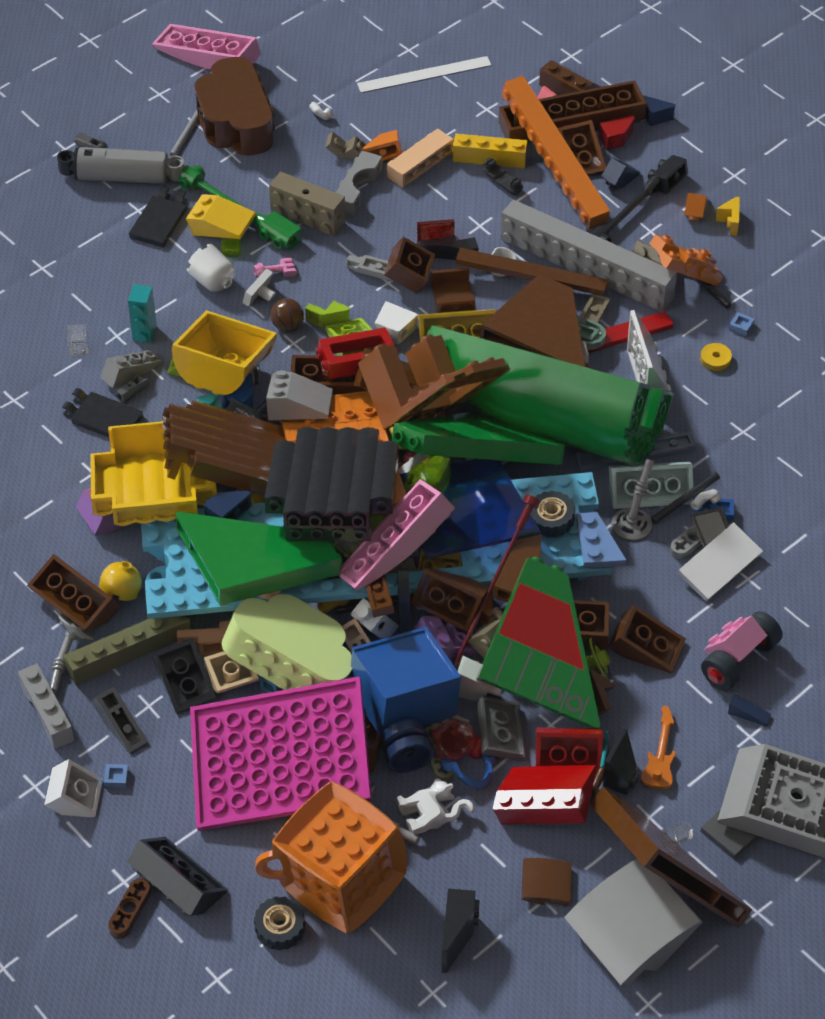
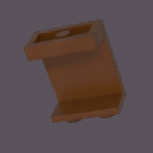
(452, 290)

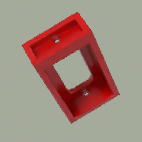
(348, 364)

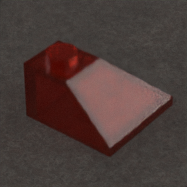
(435, 229)

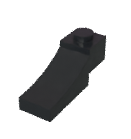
(448, 246)

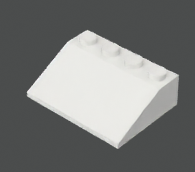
(644, 356)

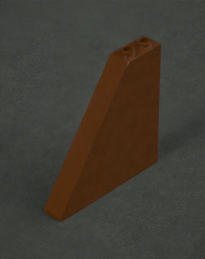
(539, 321)
(667, 858)

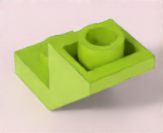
(333, 314)

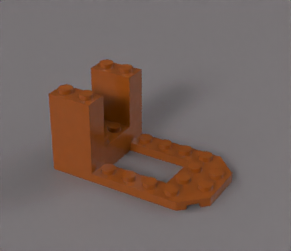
(438, 384)

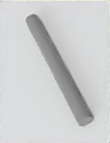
(179, 144)

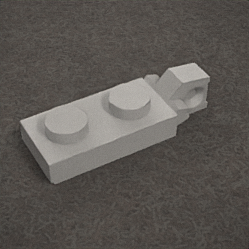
(368, 265)

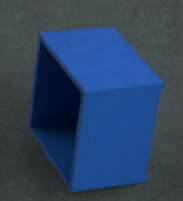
(406, 679)

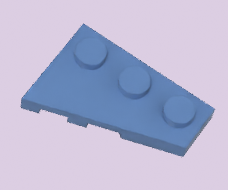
(596, 542)

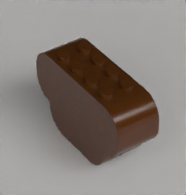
(235, 107)

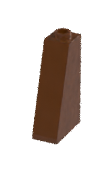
(520, 552)

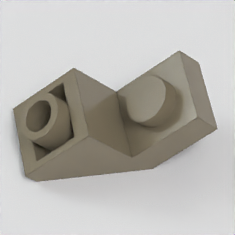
(343, 149)

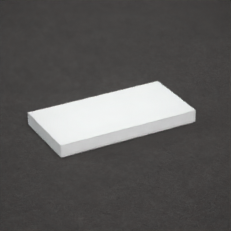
(720, 562)

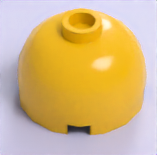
(121, 580)

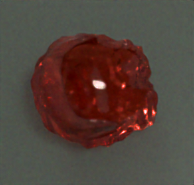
(451, 739)

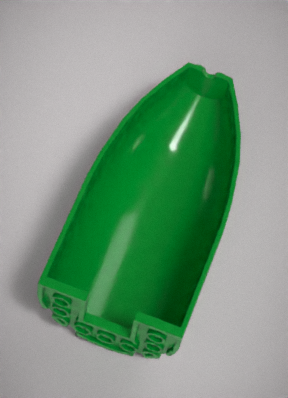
(565, 400)

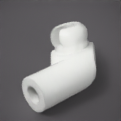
(315, 108)
(705, 496)

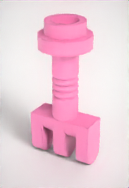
(286, 266)

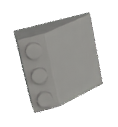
(297, 397)

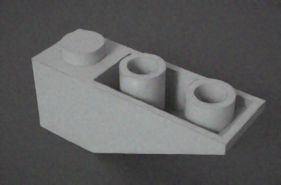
(123, 368)

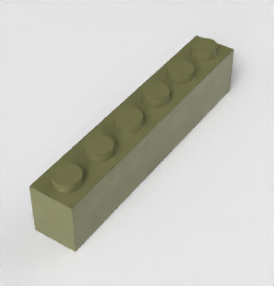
(123, 647)

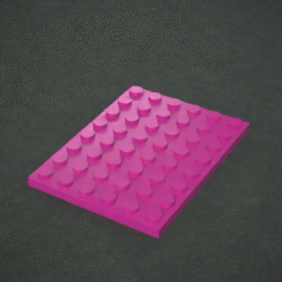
(276, 751)

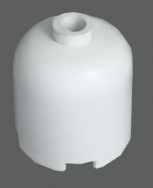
(211, 268)

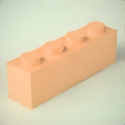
(419, 158)

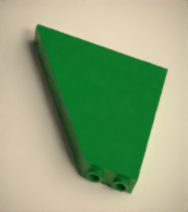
(476, 437)
(251, 557)

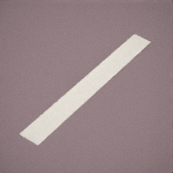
(423, 74)

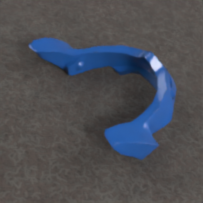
(452, 766)

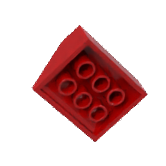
(545, 795)

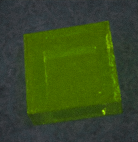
(230, 247)

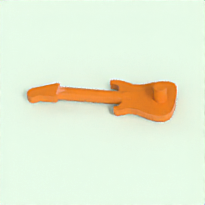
(658, 772)

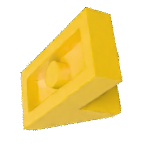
(729, 213)

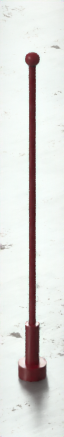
(531, 502)

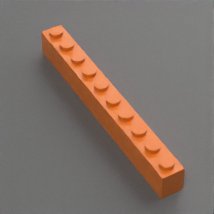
(555, 152)

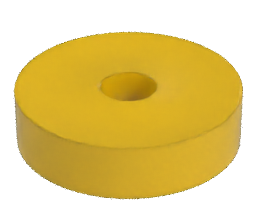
(716, 357)

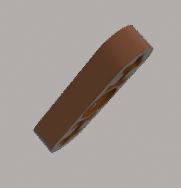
(129, 918)

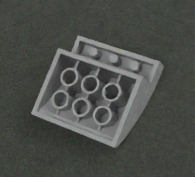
(633, 921)

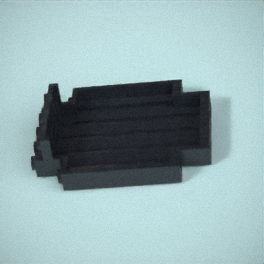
(332, 483)

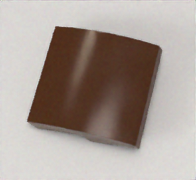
(546, 881)

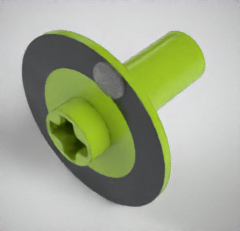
(599, 659)

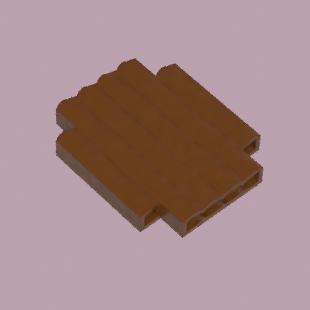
(219, 445)

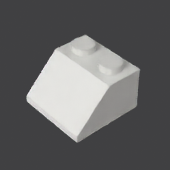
(73, 790)

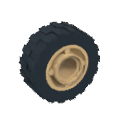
(554, 514)
(283, 935)

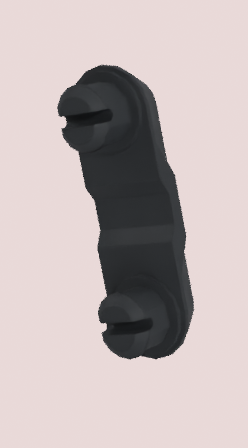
(501, 177)

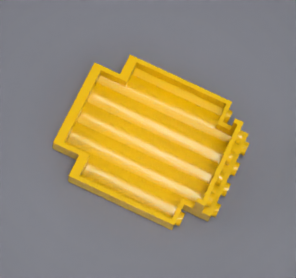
(136, 484)

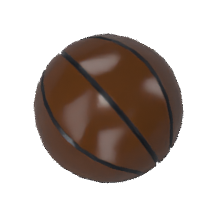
(287, 315)

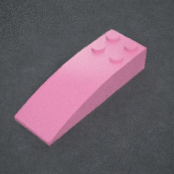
(205, 46)
(397, 535)

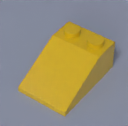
(219, 218)

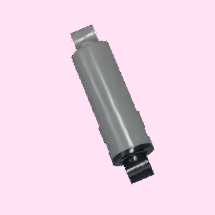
(120, 165)

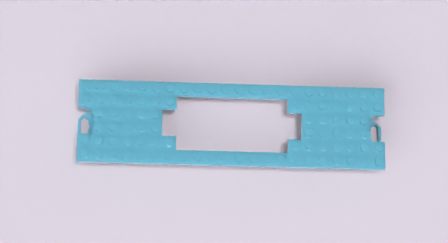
(183, 590)

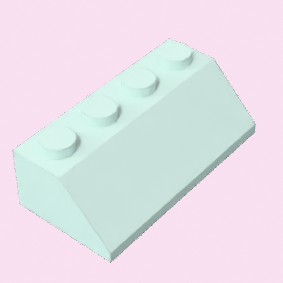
(665, 483)

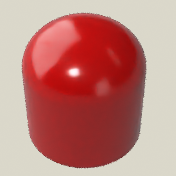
(476, 753)

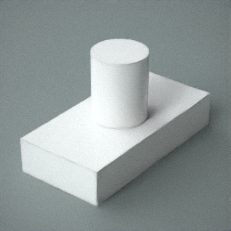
(259, 288)

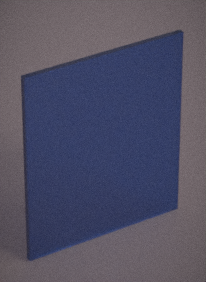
(483, 512)

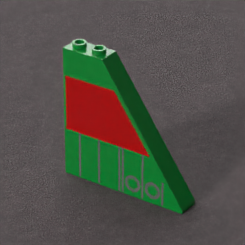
(541, 647)

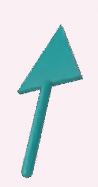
(605, 749)

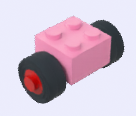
(736, 643)

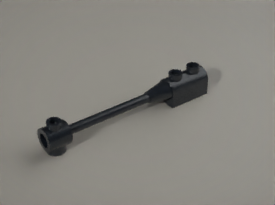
(663, 179)

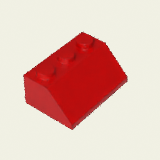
(568, 746)

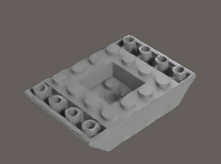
(762, 802)

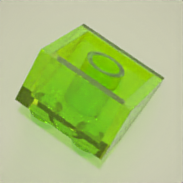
(432, 470)

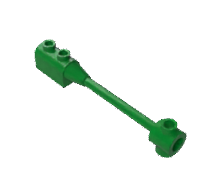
(273, 226)

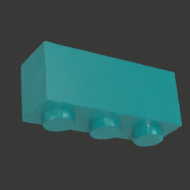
(142, 313)

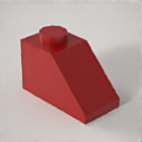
(616, 131)

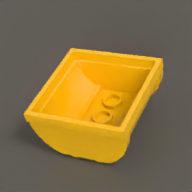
(220, 352)

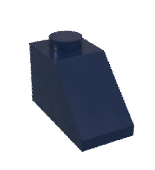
(619, 173)
(228, 504)

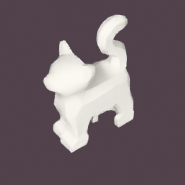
(427, 805)

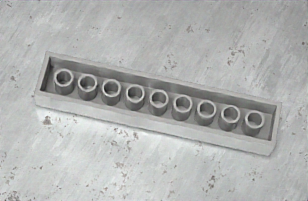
(588, 255)

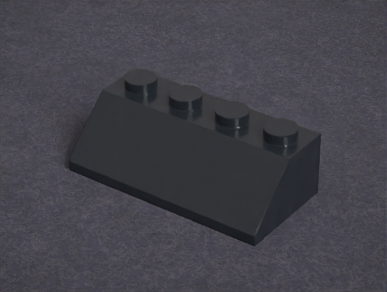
(176, 875)

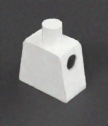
(398, 322)
(364, 615)
(470, 686)

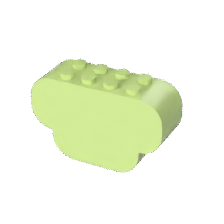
(287, 642)

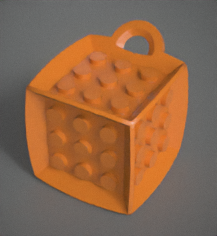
(338, 857)

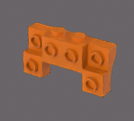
(689, 262)

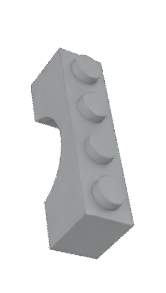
(364, 169)
(49, 710)

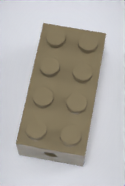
(307, 203)

